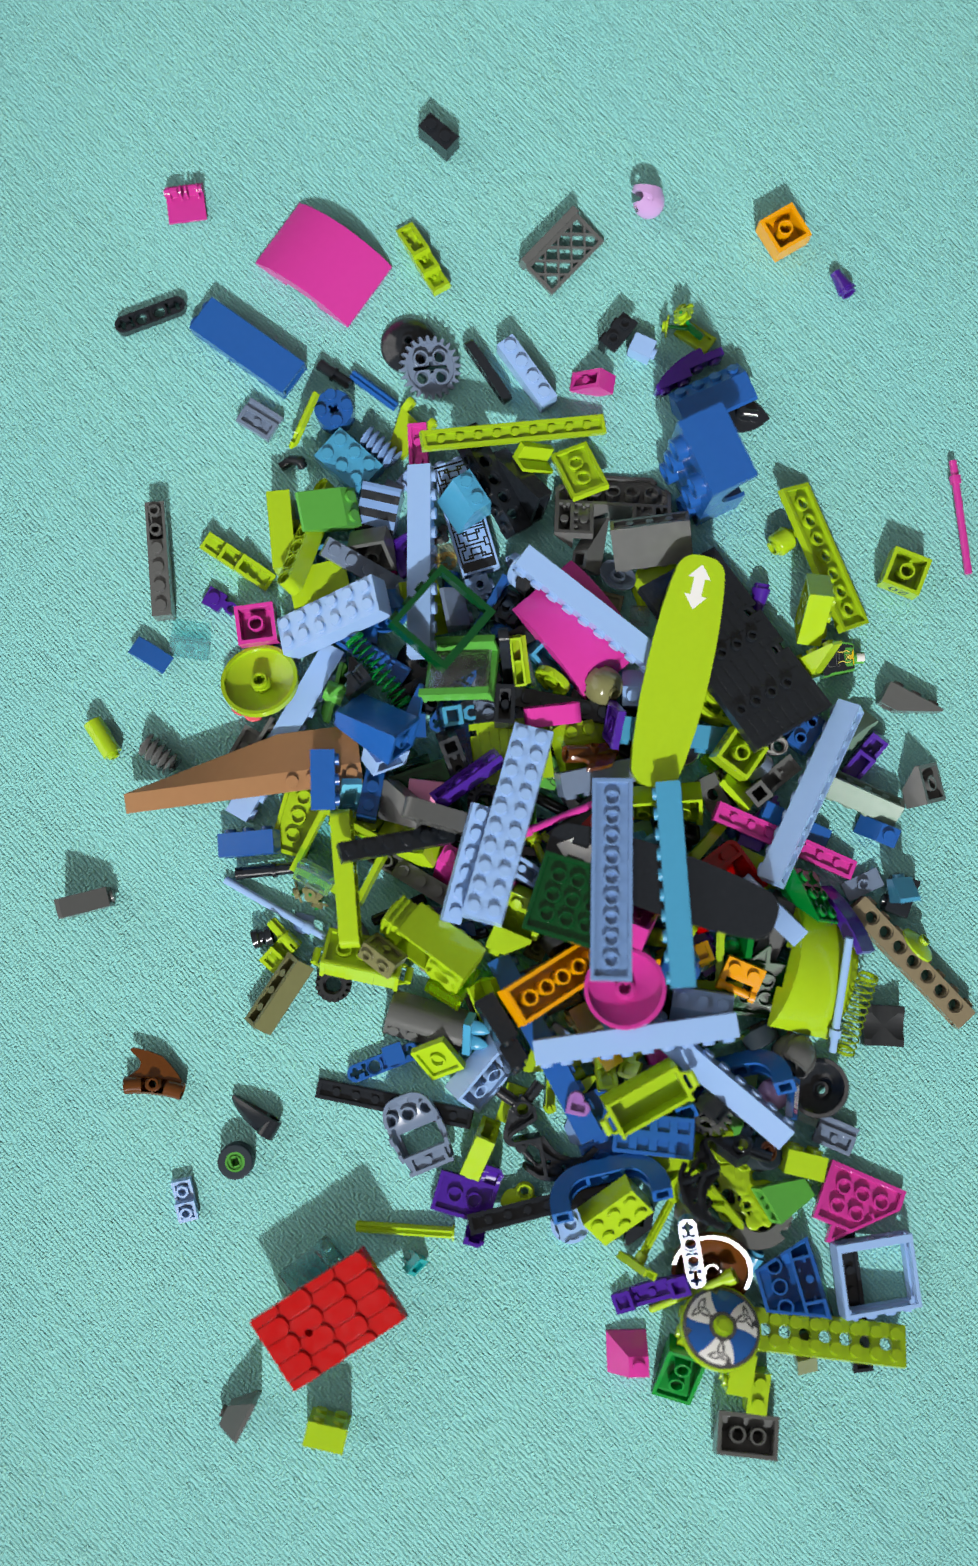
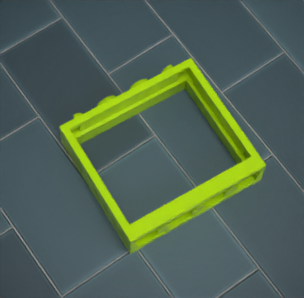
(364, 829)

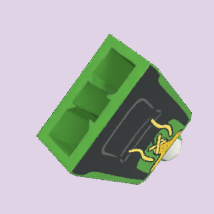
(843, 661)

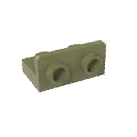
(381, 955)

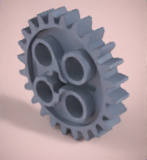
(427, 350)

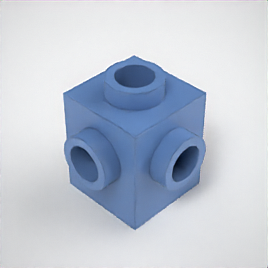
(479, 579)

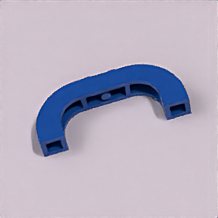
(746, 1064)
(604, 1171)

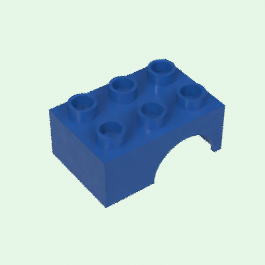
(707, 464)

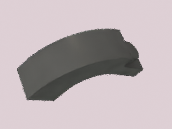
(764, 787)

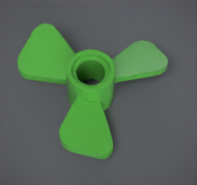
(334, 692)

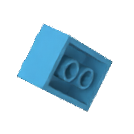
(348, 461)

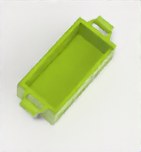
(347, 964)
(646, 1097)

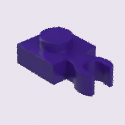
(217, 600)

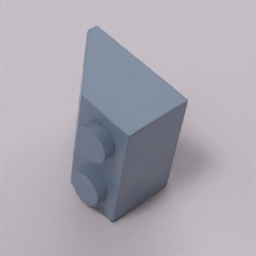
(455, 610)

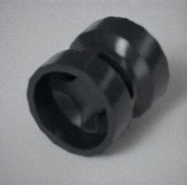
(354, 679)
(262, 937)

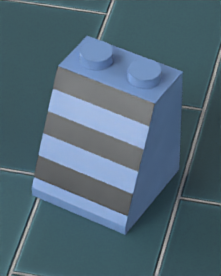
(380, 506)

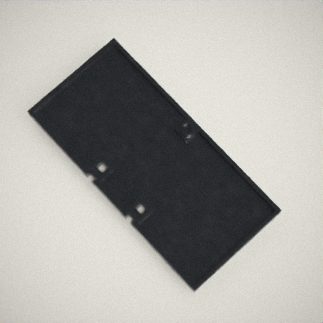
(754, 686)

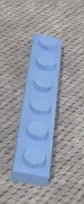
(465, 863)

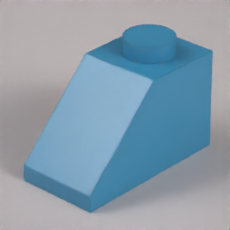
(902, 889)

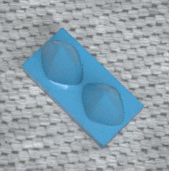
(471, 1029)

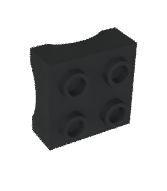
(883, 1025)

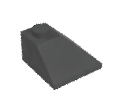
(923, 786)
(237, 1414)

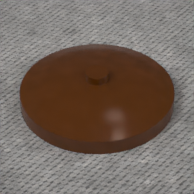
(718, 1253)

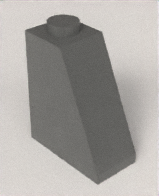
(392, 803)
(85, 902)

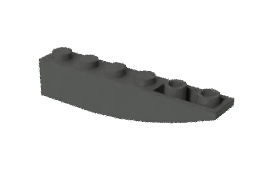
(160, 562)
(415, 878)

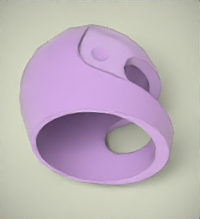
(652, 200)
(769, 1094)

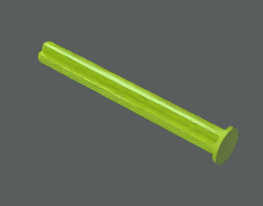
(405, 1229)

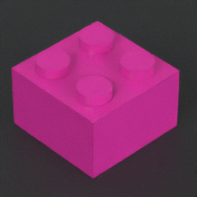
(256, 624)

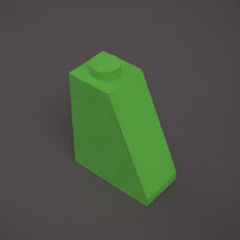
(783, 1197)

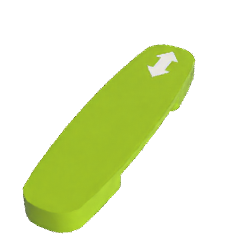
(677, 670)

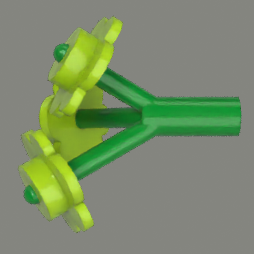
(682, 315)

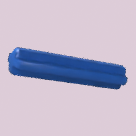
(374, 390)

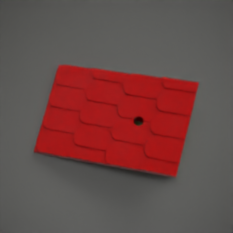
(328, 1318)

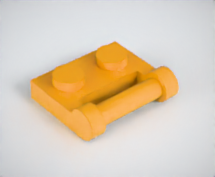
(743, 972)

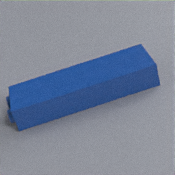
(247, 347)

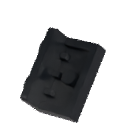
(618, 332)

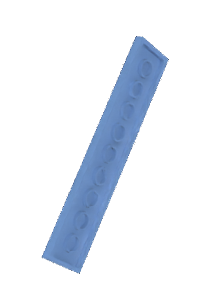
(611, 880)

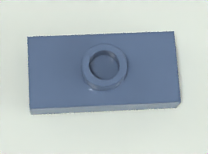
(861, 884)

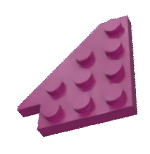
(853, 1200)

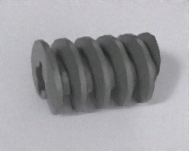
(158, 755)

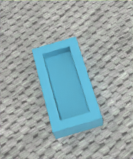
(350, 793)

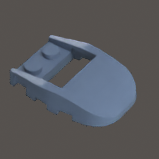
(409, 1113)

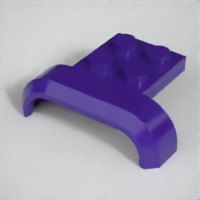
(464, 1196)

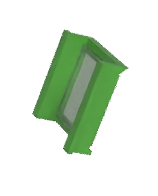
(469, 675)

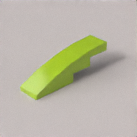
(423, 259)
(237, 561)

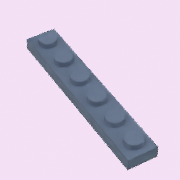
(357, 564)

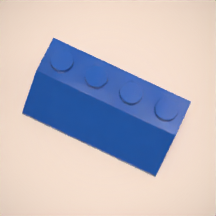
(726, 386)

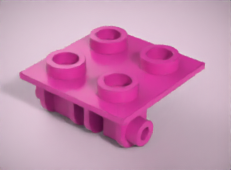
(185, 203)

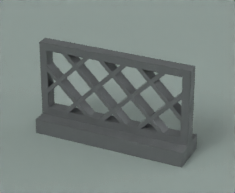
(559, 229)

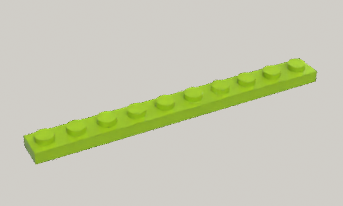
(512, 432)

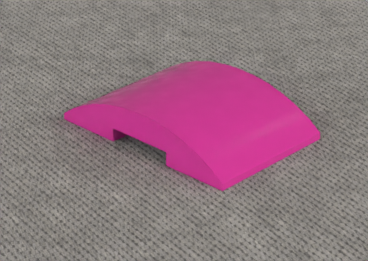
(325, 263)
(564, 638)

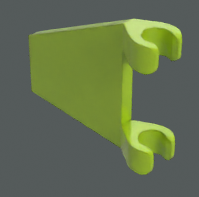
(400, 432)

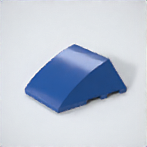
(793, 1283)

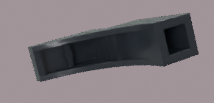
(502, 1034)

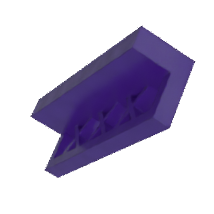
(468, 778)

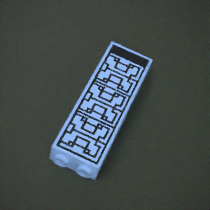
(474, 545)

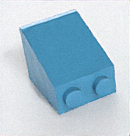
(464, 502)

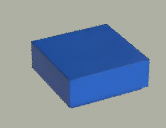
(393, 1054)

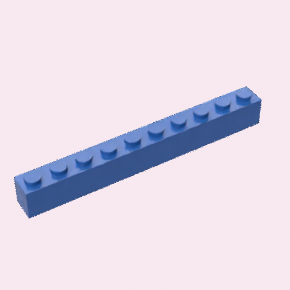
(559, 1077)

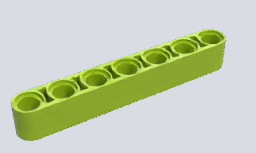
(301, 554)
(346, 882)

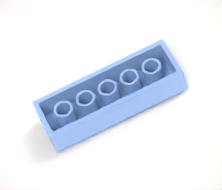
(334, 617)

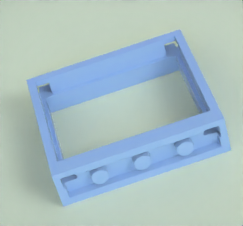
(887, 1307)

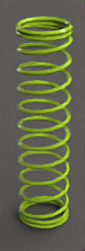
(865, 980)

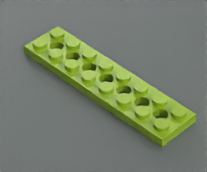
(826, 546)
(834, 1349)

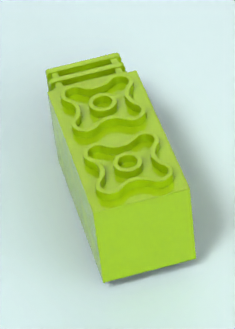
(431, 943)

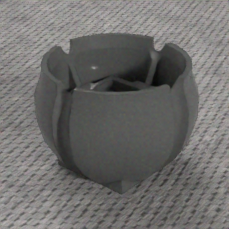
(797, 1052)

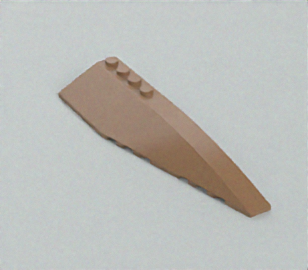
(259, 769)

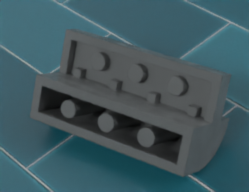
(424, 1019)

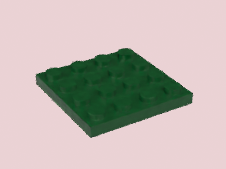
(561, 900)

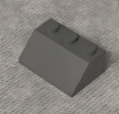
(746, 1435)

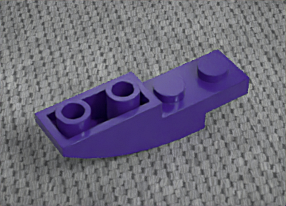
(681, 372)

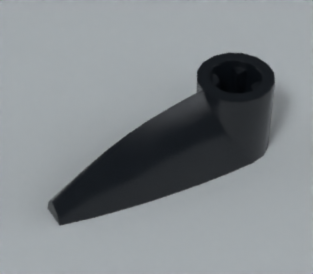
(257, 1118)

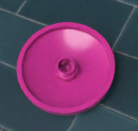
(628, 1003)

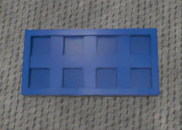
(664, 1137)

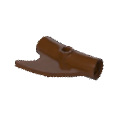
(595, 755)
(154, 1068)

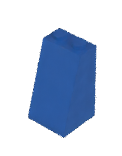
(377, 726)

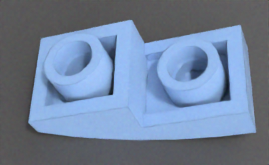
(185, 1199)

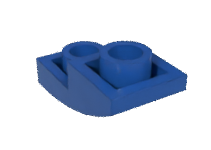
(150, 654)

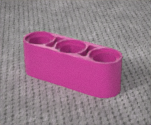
(552, 714)

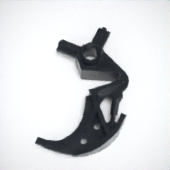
(518, 1120)
(728, 1149)

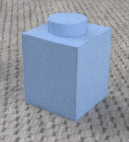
(642, 348)

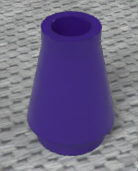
(842, 284)
(760, 595)

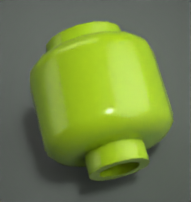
(781, 541)

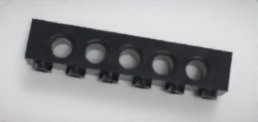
(504, 502)

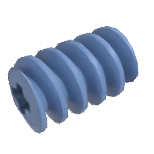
(378, 448)

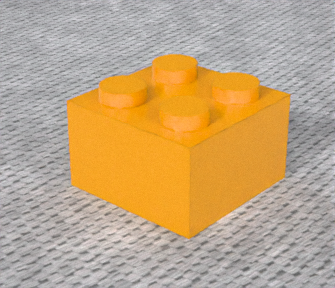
(783, 232)

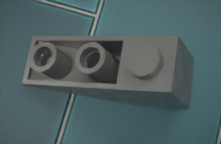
(590, 552)
(900, 700)

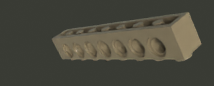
(963, 1007)

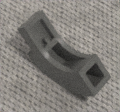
(762, 1237)

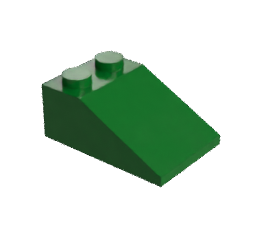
(677, 1373)

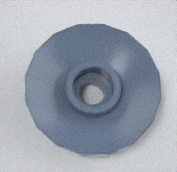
(617, 580)

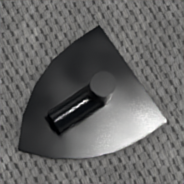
(748, 417)

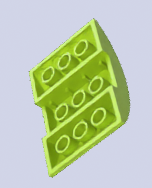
(812, 979)

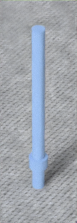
(307, 927)
(835, 1031)

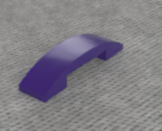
(651, 1291)

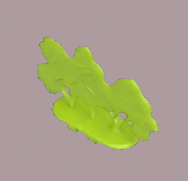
(739, 1181)

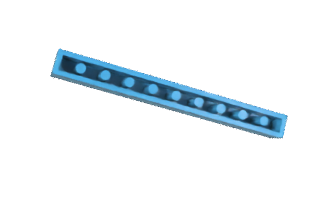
(675, 885)

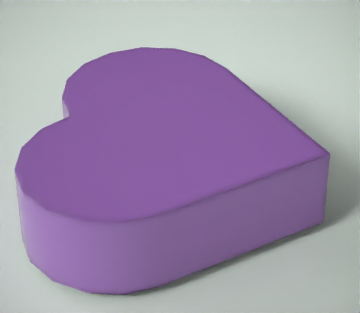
(577, 1105)

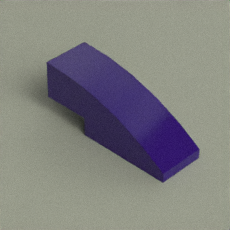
(866, 755)

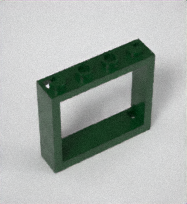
(440, 664)

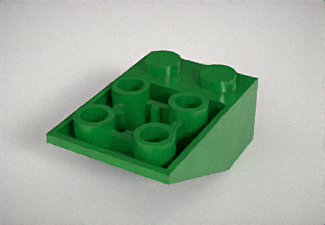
(807, 894)

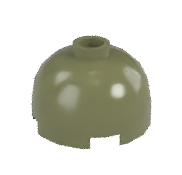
(603, 685)

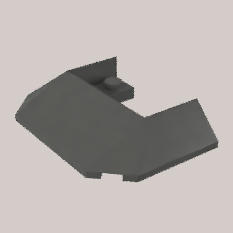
(623, 500)

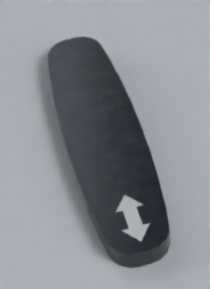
(717, 897)

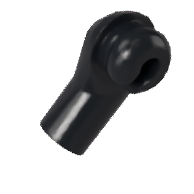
(295, 460)

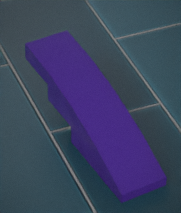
(849, 922)

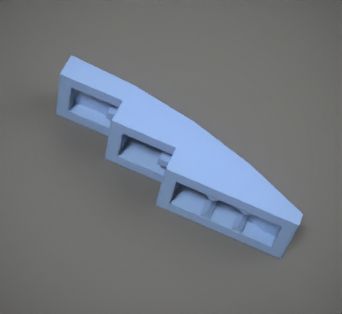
(786, 923)

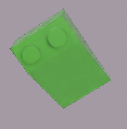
(328, 510)

